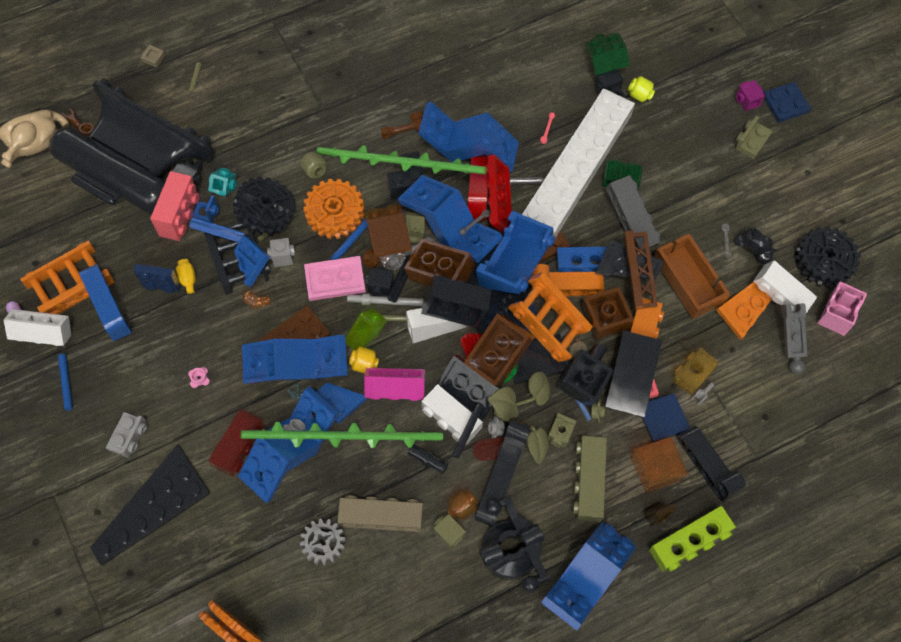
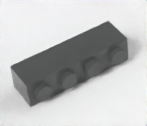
(632, 211)

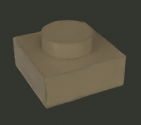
(153, 56)

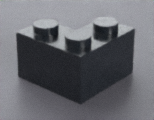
(400, 181)

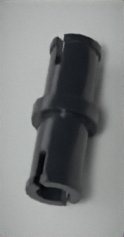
(428, 459)

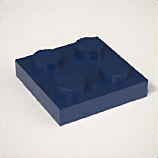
(786, 102)
(157, 278)

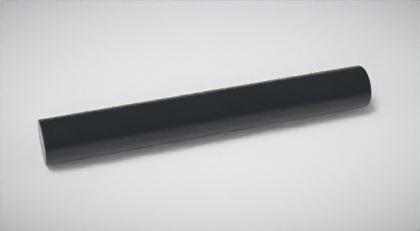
(467, 430)

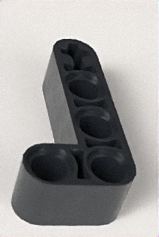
(710, 465)

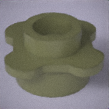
(598, 411)

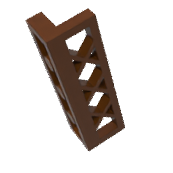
(633, 270)

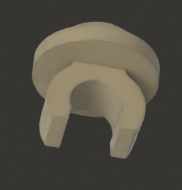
(576, 347)

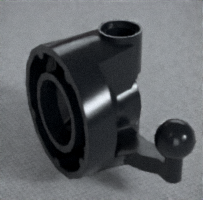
(521, 563)

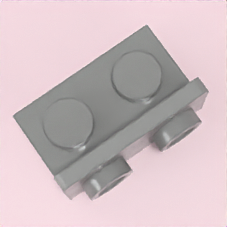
(126, 435)

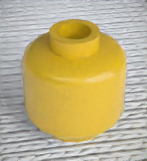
(362, 359)

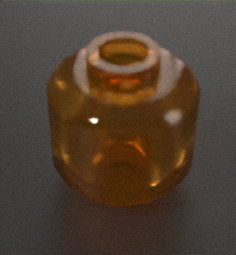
(462, 505)

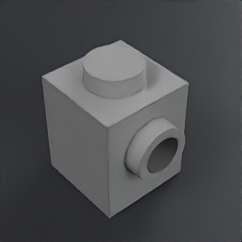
(281, 252)

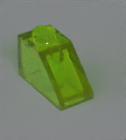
(365, 329)

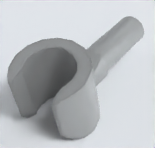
(702, 394)

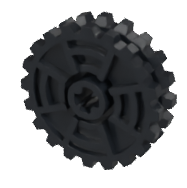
(264, 205)
(827, 256)

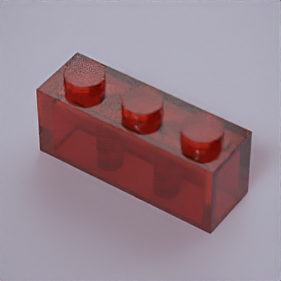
(232, 449)

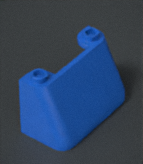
(516, 255)

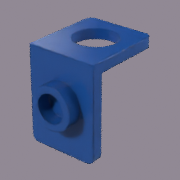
(211, 210)

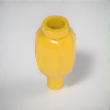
(186, 275)

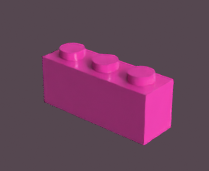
(394, 383)

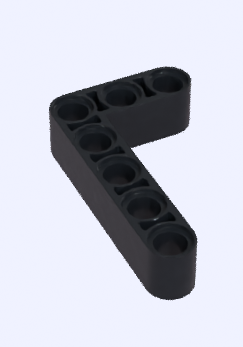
(503, 469)

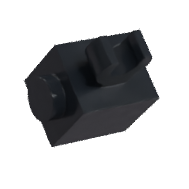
(610, 81)
(191, 170)

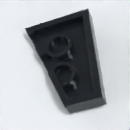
(615, 262)

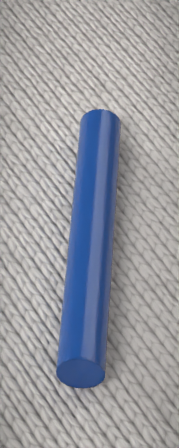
(349, 241)
(65, 382)

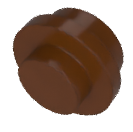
(369, 259)

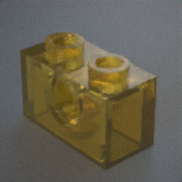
(690, 381)

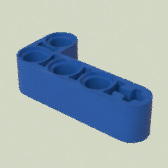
(104, 303)

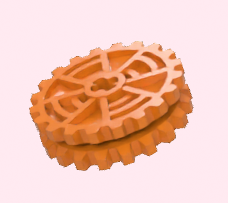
(332, 221)
(228, 626)

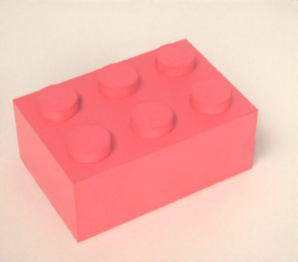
(175, 206)

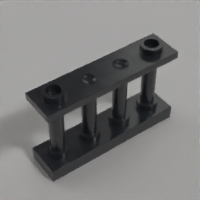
(223, 264)

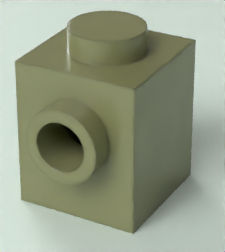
(449, 531)

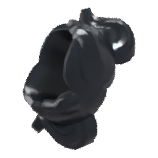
(757, 244)

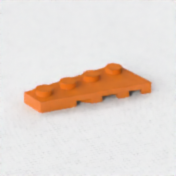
(744, 309)

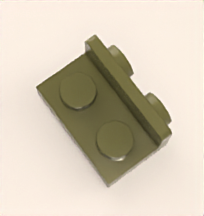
(753, 139)

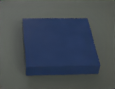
(664, 418)

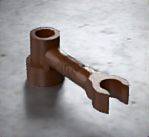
(416, 119)
(84, 128)

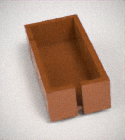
(691, 276)

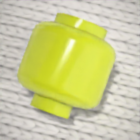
(641, 89)

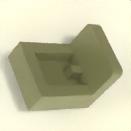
(416, 226)

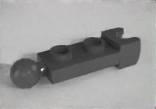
(795, 335)

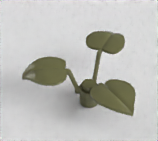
(506, 409)

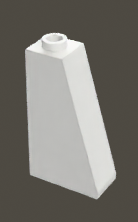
(426, 327)

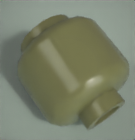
(313, 165)

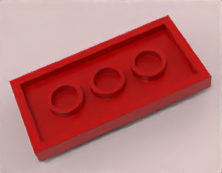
(500, 192)

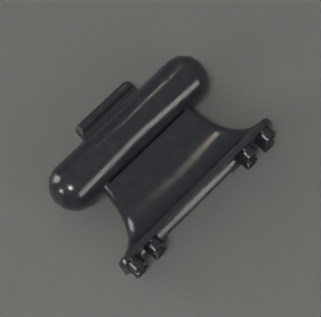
(126, 150)

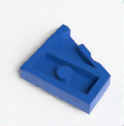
(251, 259)
(341, 399)

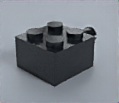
(585, 376)

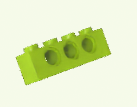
(717, 519)

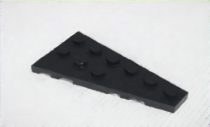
(161, 498)

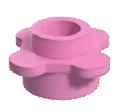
(193, 374)

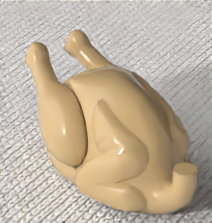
(29, 134)

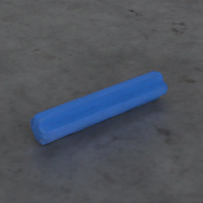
(216, 229)

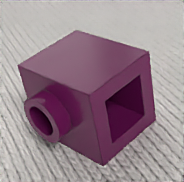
(750, 95)

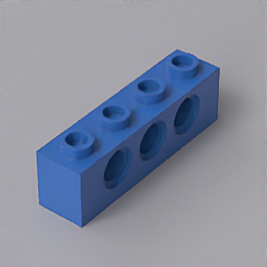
(582, 255)

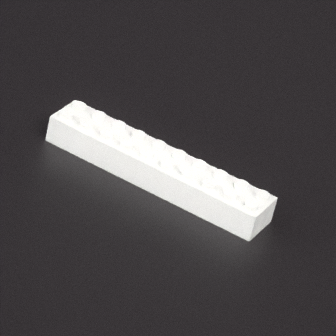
(580, 160)

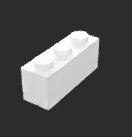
(783, 286)
(37, 327)
(448, 413)

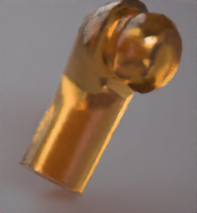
(255, 302)

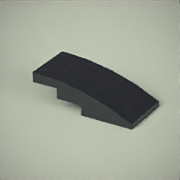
(633, 373)

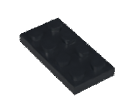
(499, 304)

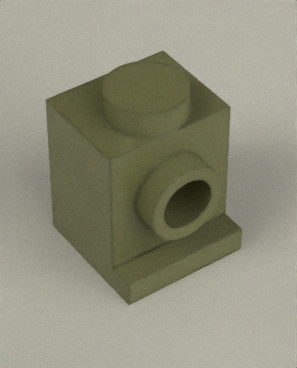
(564, 423)

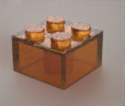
(658, 464)

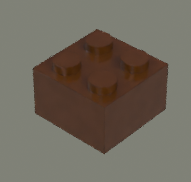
(607, 313)

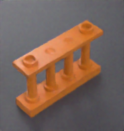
(69, 297)
(565, 310)

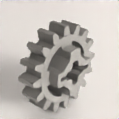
(316, 546)

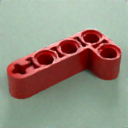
(478, 188)

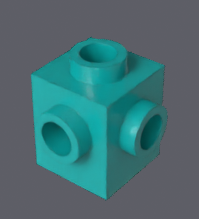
(222, 182)

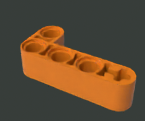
(573, 282)

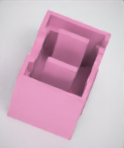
(842, 308)

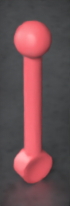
(543, 140)

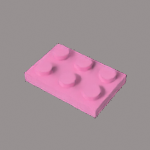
(334, 278)

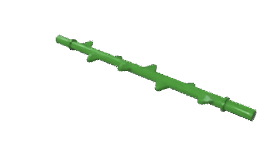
(406, 162)
(335, 437)

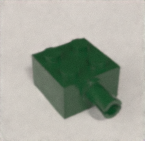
(607, 53)

